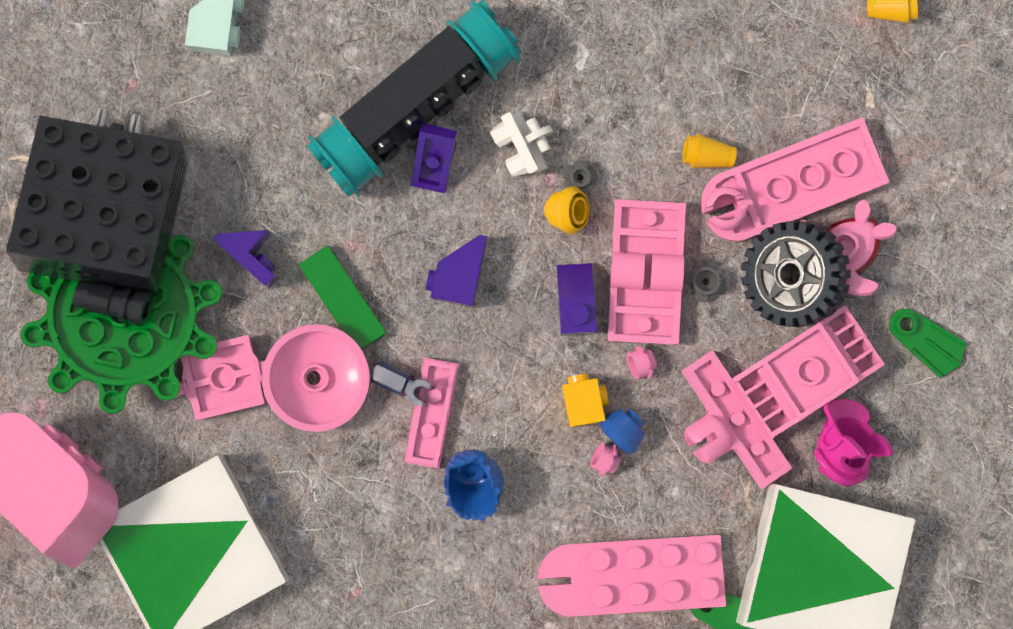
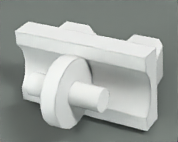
(528, 140)

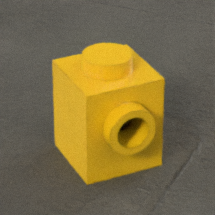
(584, 400)

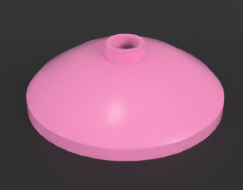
(341, 374)

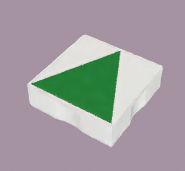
(192, 550)
(824, 564)

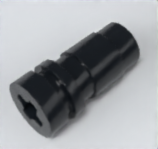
(112, 301)

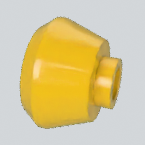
(567, 210)

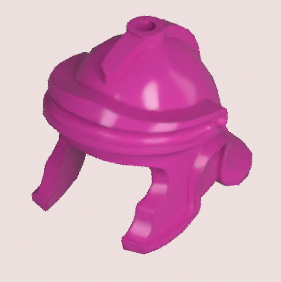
(848, 443)

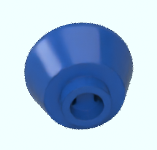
(624, 429)

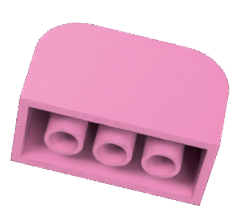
(53, 490)

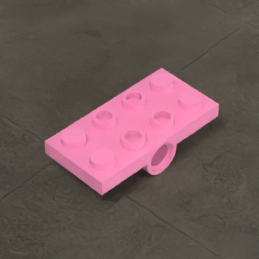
(646, 272)

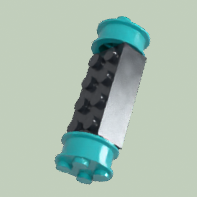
(414, 95)

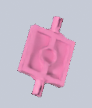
(225, 381)

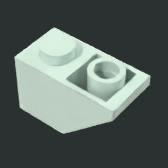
(214, 27)

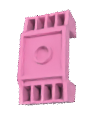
(808, 371)

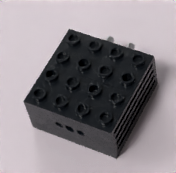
(98, 203)

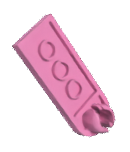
(794, 182)
(634, 576)

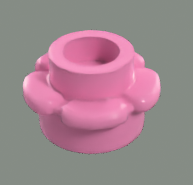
(641, 363)
(605, 458)

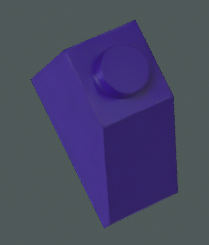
(458, 274)
(576, 299)

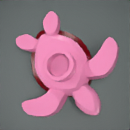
(861, 243)

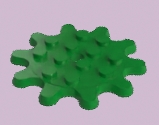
(122, 353)

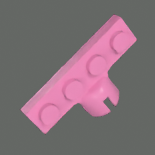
(730, 423)

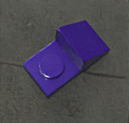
(434, 158)
(243, 246)

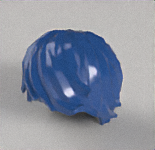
(473, 484)

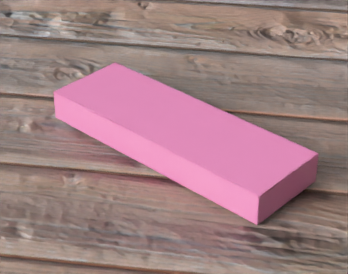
(431, 422)

